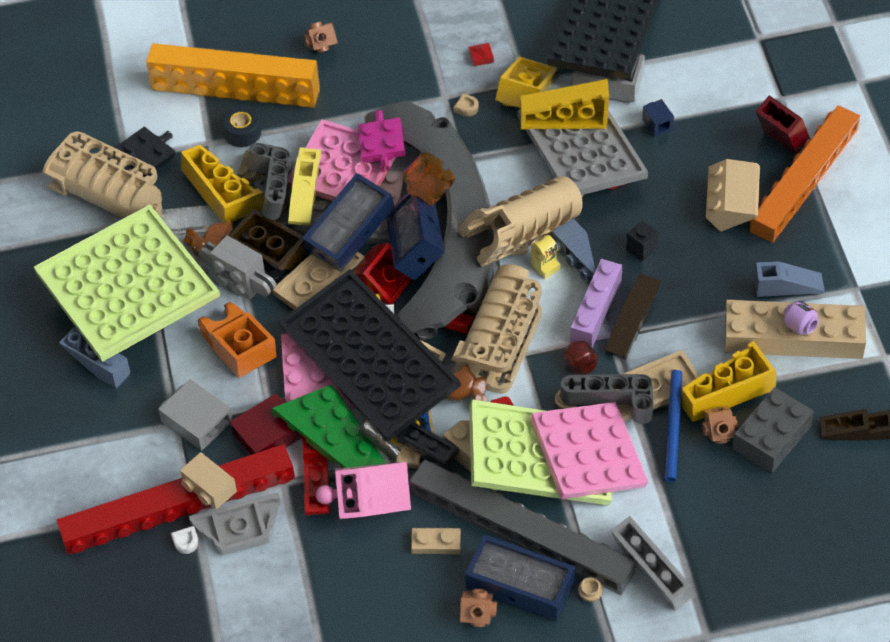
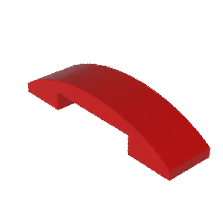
(314, 477)

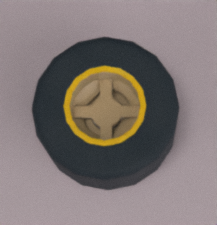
(241, 126)

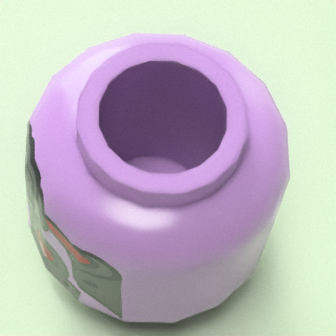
(800, 318)

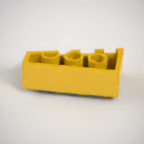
(567, 107)
(219, 186)
(731, 383)

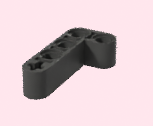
(275, 164)
(579, 391)

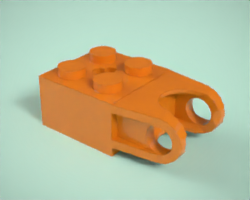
(238, 340)

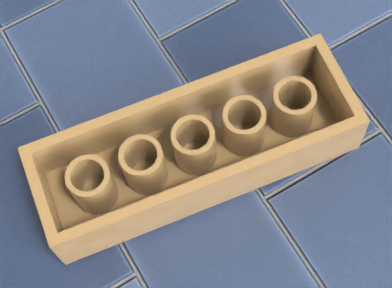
(837, 335)

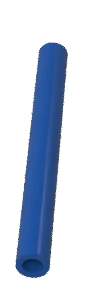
(673, 426)

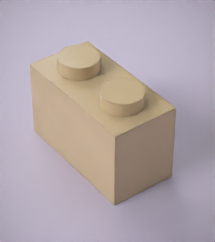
(207, 481)

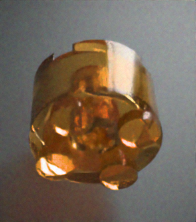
(428, 178)

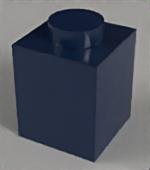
(658, 118)

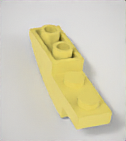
(304, 186)

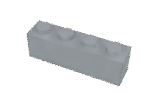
(653, 563)

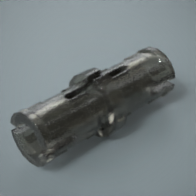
(368, 430)

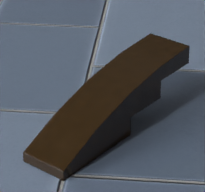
(632, 316)
(856, 425)

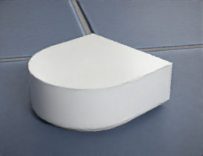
(185, 540)

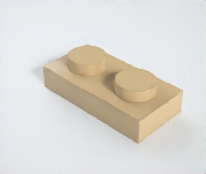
(436, 540)

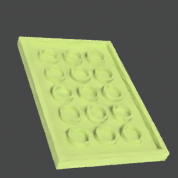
(509, 454)

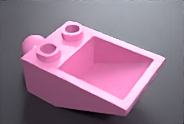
(374, 489)

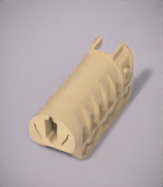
(102, 179)
(524, 218)
(500, 328)

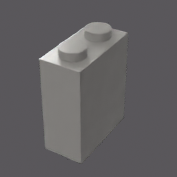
(195, 414)

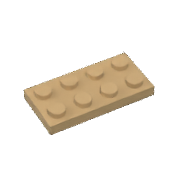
(309, 279)
(660, 374)

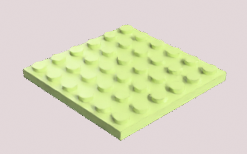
(126, 282)

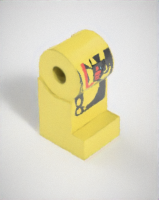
(544, 256)

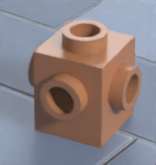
(327, 36)
(719, 424)
(477, 607)

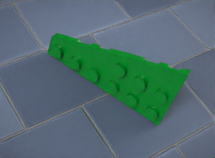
(329, 428)

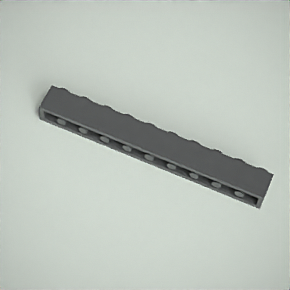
(522, 526)

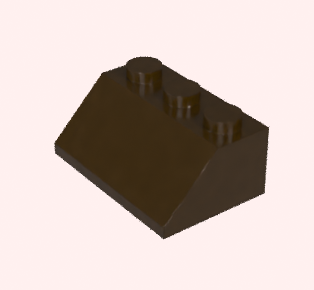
(272, 240)

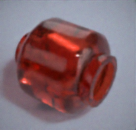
(581, 357)

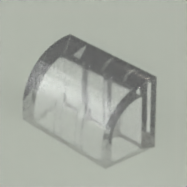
(186, 217)

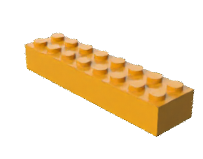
(233, 75)

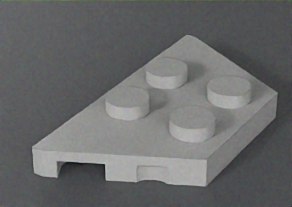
(239, 524)

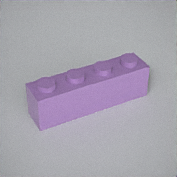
(596, 302)

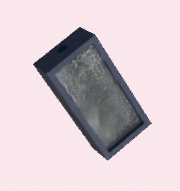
(348, 222)
(414, 236)
(520, 577)

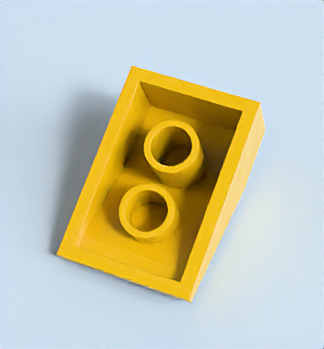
(522, 79)

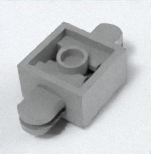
(237, 267)

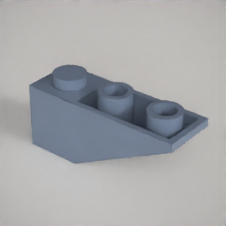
(575, 248)
(786, 279)
(111, 371)

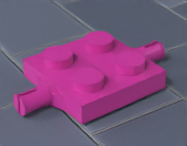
(381, 140)

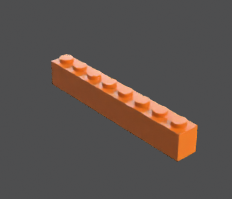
(804, 173)

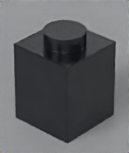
(642, 240)

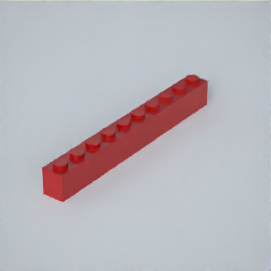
(169, 501)

